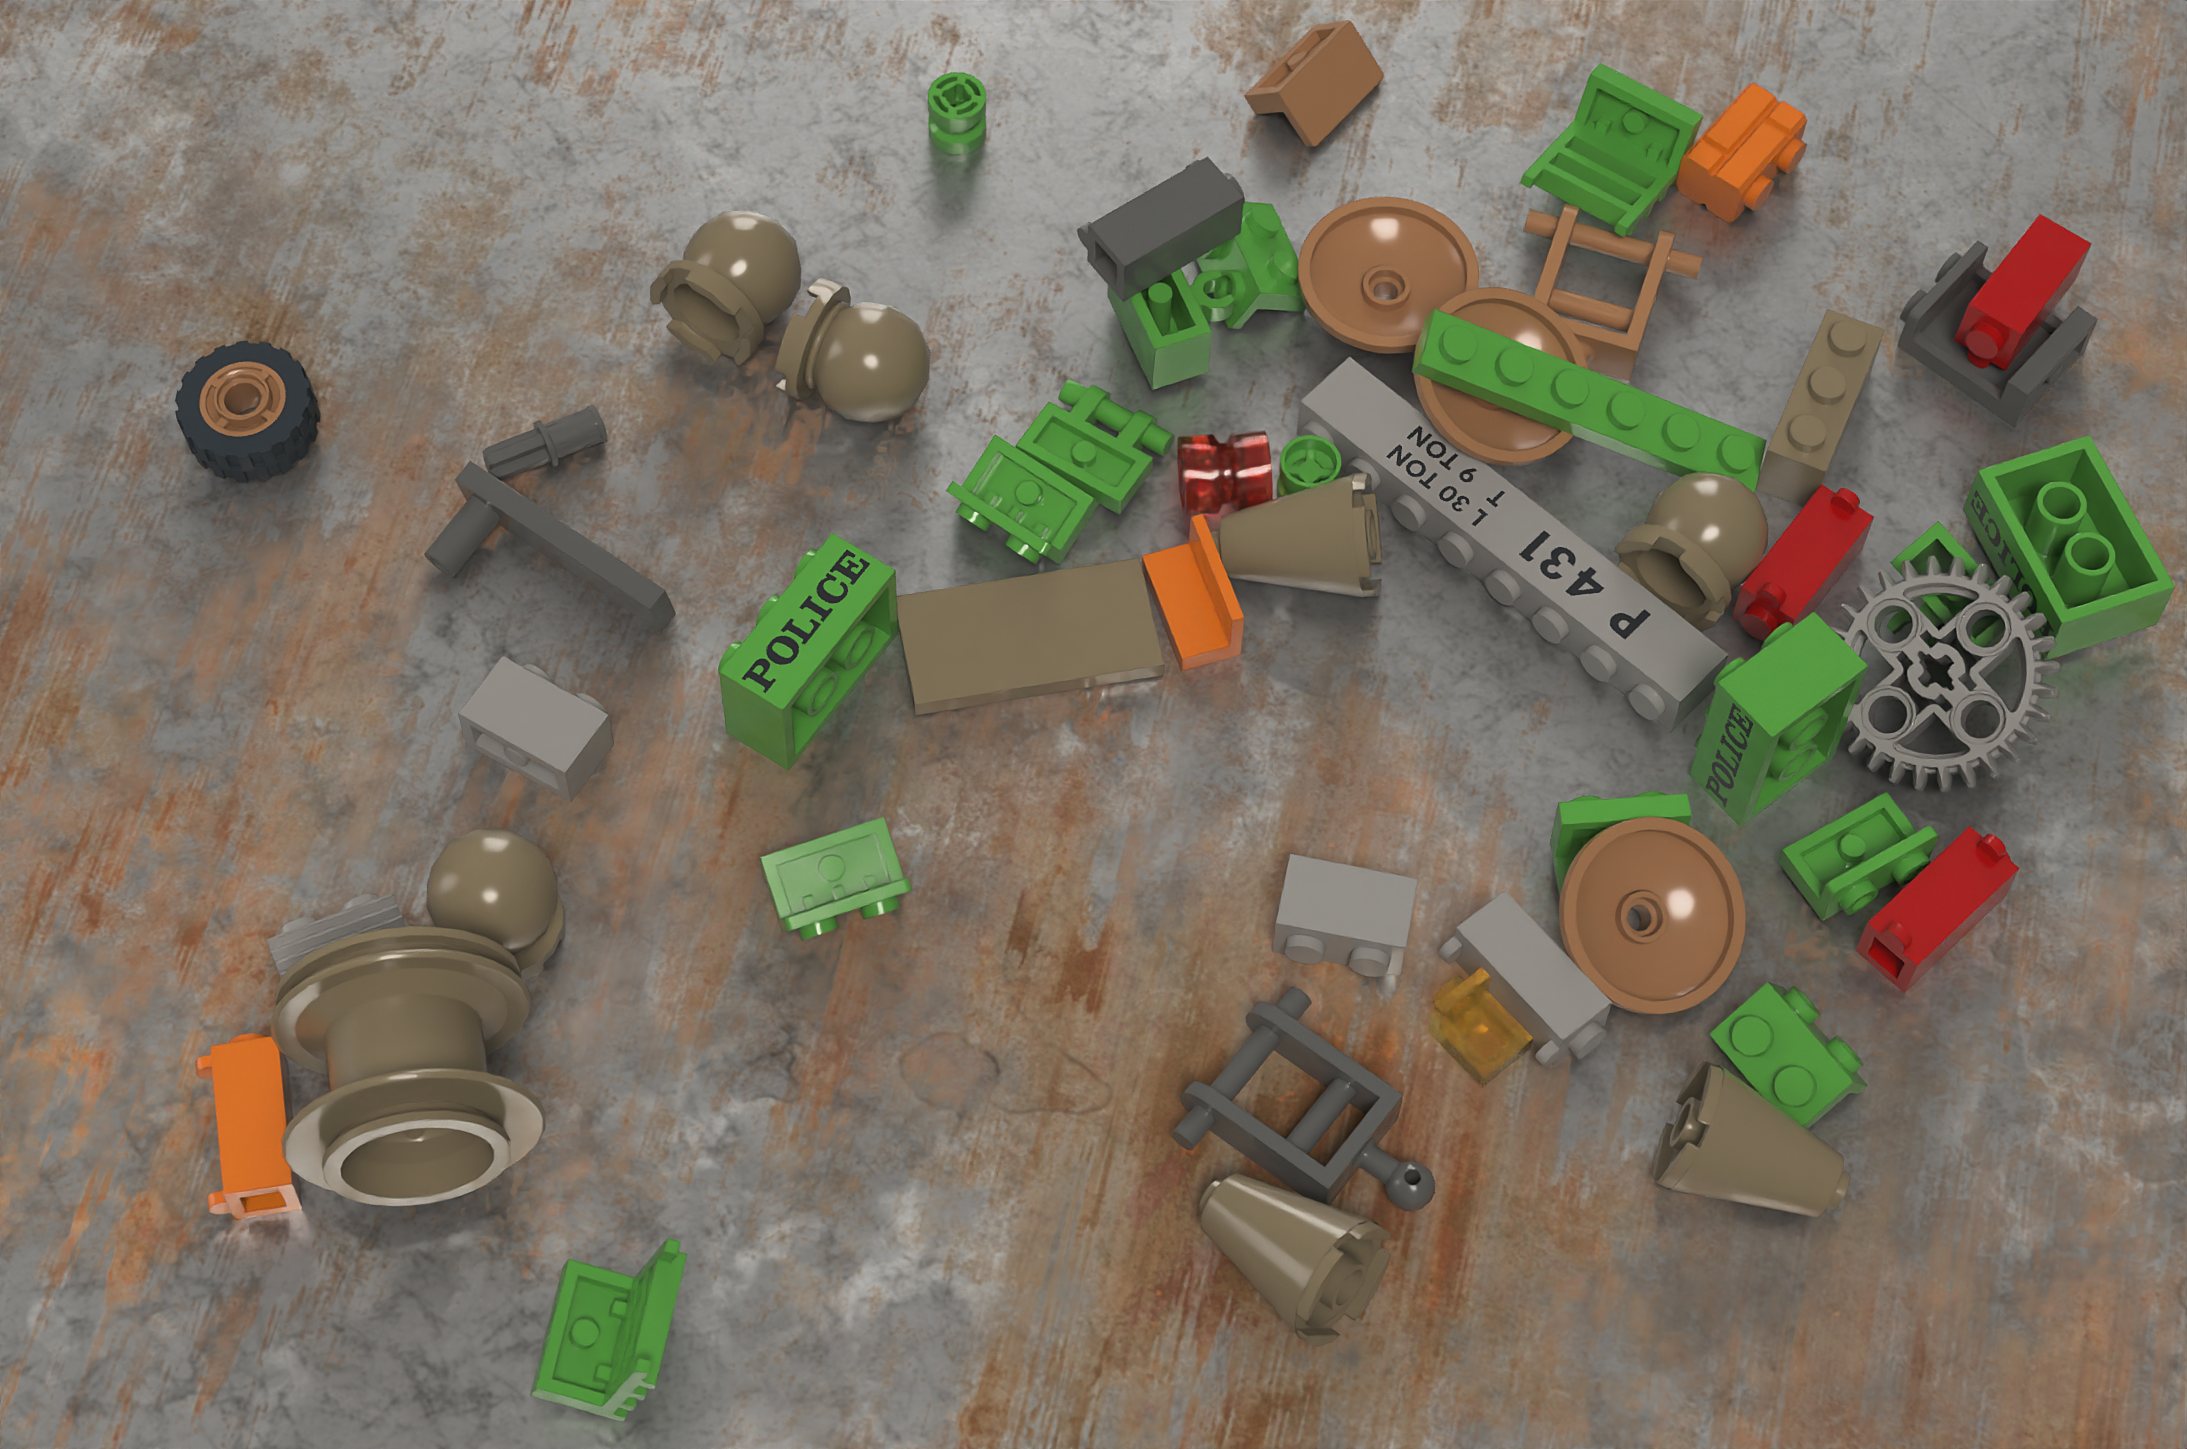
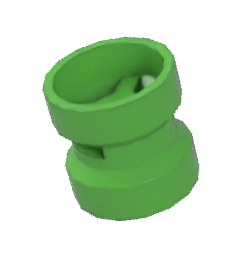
(957, 113)
(1307, 463)

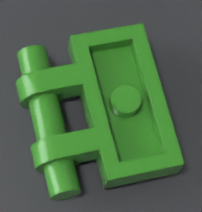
(1089, 457)

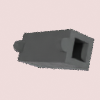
(1164, 228)

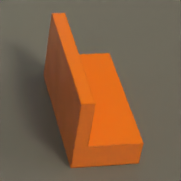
(1195, 599)

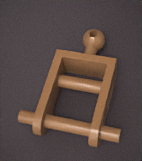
(1605, 349)

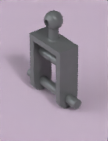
(1277, 1029)

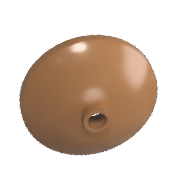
(1383, 250)
(1482, 427)
(1686, 907)

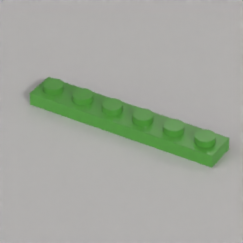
(1583, 402)

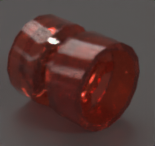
(1223, 472)

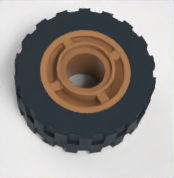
(243, 379)

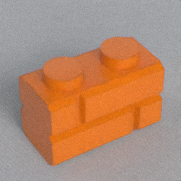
(1742, 153)

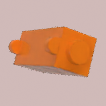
(251, 1118)

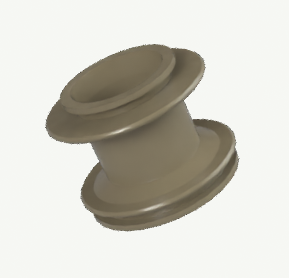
(405, 1045)

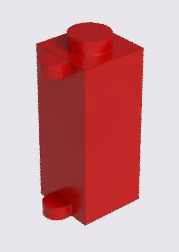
(2021, 293)
(1803, 563)
(1938, 908)

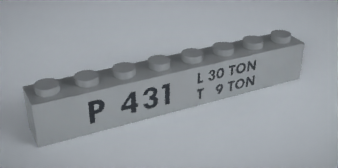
(1514, 547)

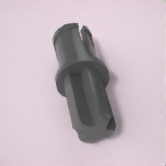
(545, 444)

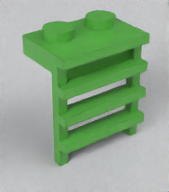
(1617, 150)
(608, 1334)

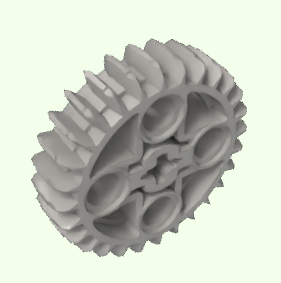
(2018, 634)

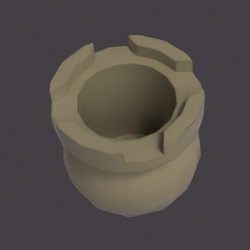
(730, 284)
(859, 357)
(1697, 545)
(500, 890)

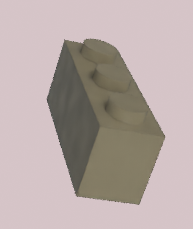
(1819, 408)

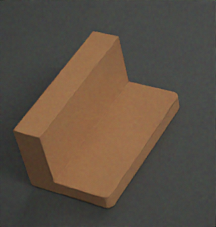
(1318, 80)

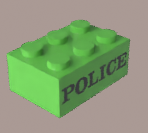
(2070, 544)
(808, 650)
(1776, 717)

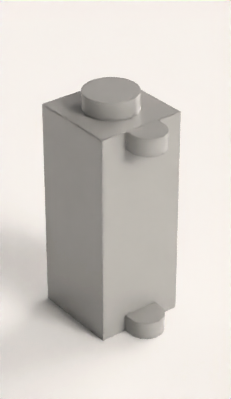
(1531, 979)

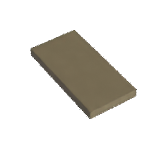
(1028, 636)

